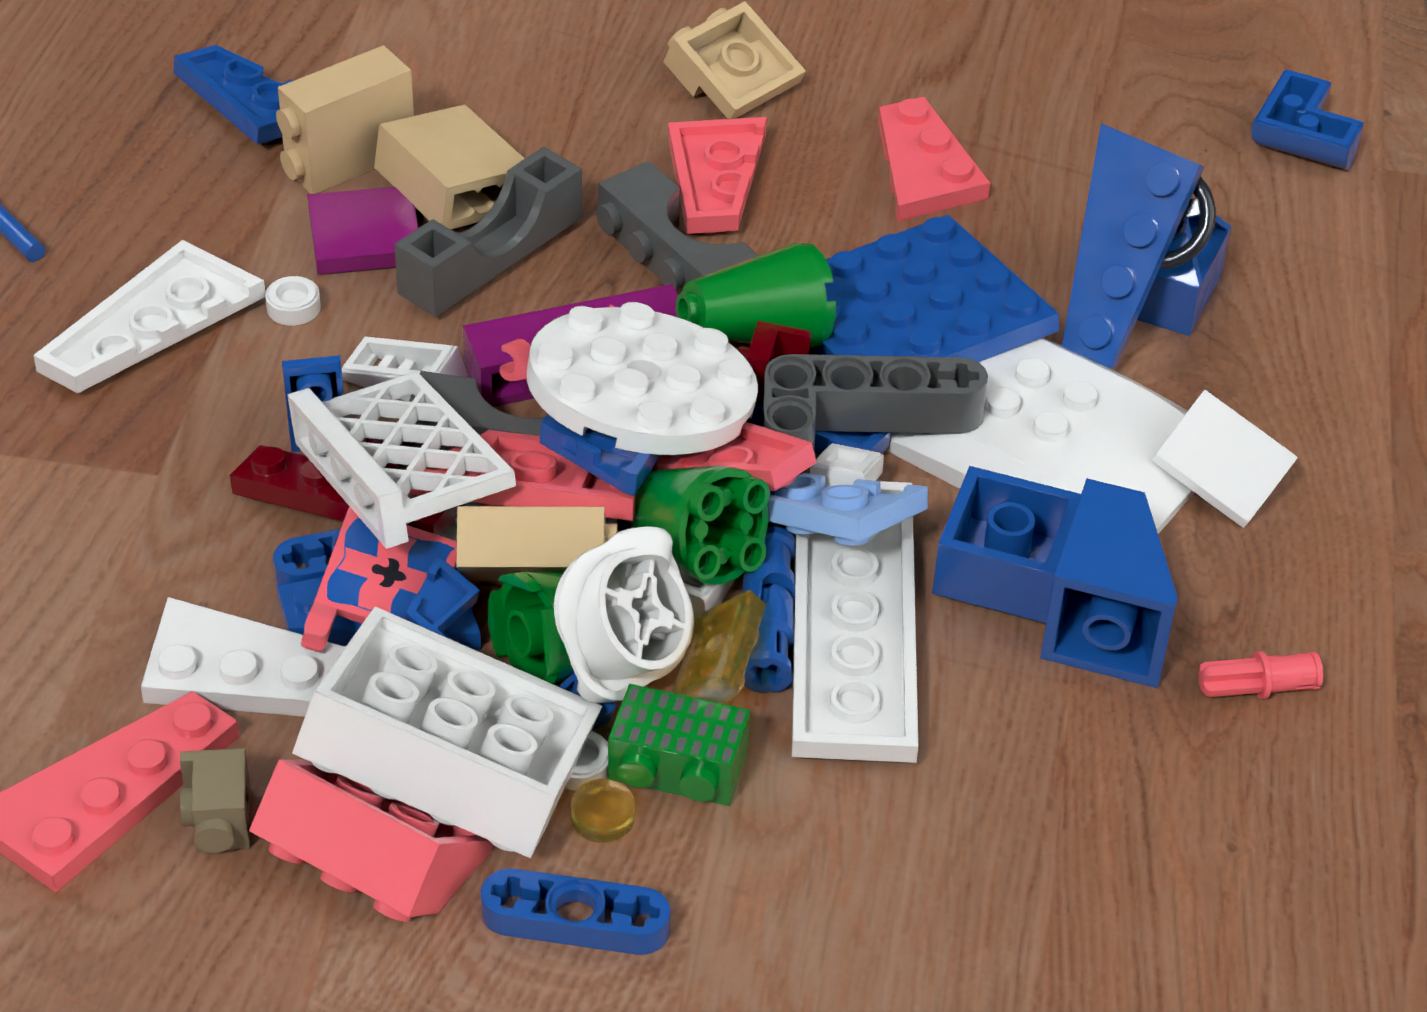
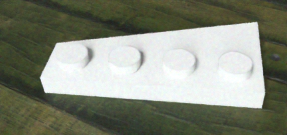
(147, 314)

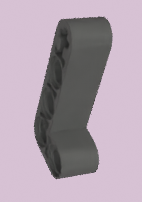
(873, 394)

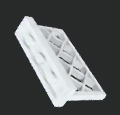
(358, 468)

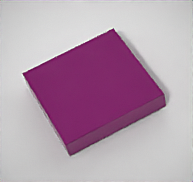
(359, 228)

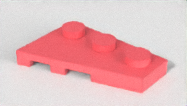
(715, 169)

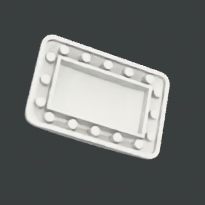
(1056, 424)

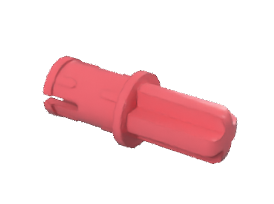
(1261, 674)

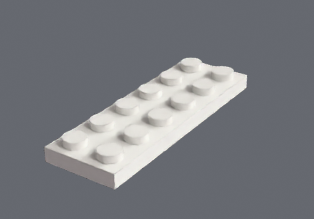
(856, 646)

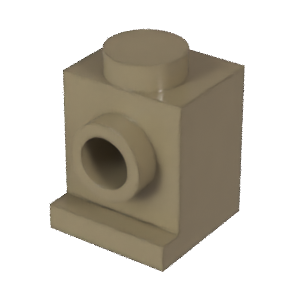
(216, 798)

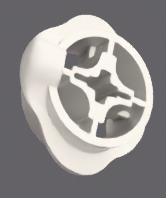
(623, 613)

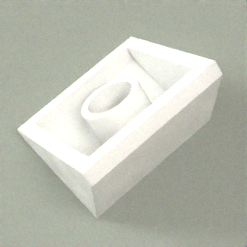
(1224, 458)

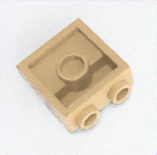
(733, 60)

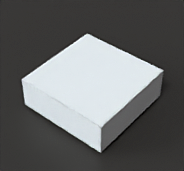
(846, 464)

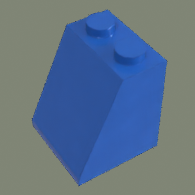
(1111, 589)

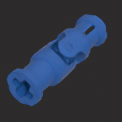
(776, 588)

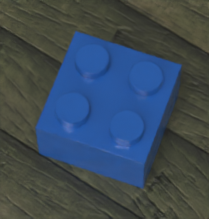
(1004, 543)

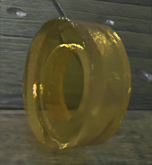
(603, 810)

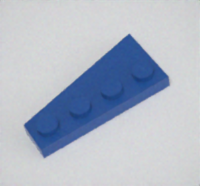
(1126, 232)

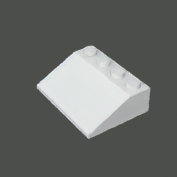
(447, 731)

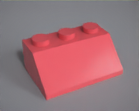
(366, 840)

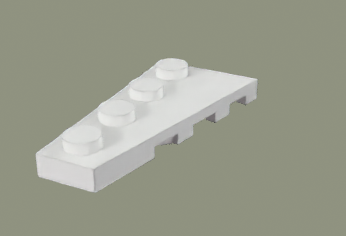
(232, 662)

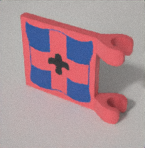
(370, 576)

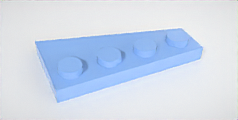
(843, 511)

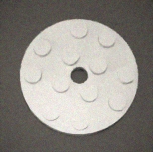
(642, 379)

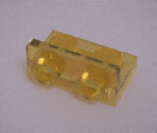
(721, 649)

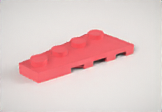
(92, 798)

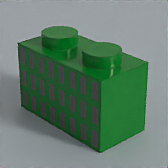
(678, 744)

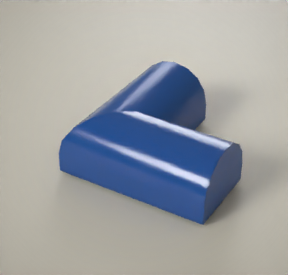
(1296, 124)

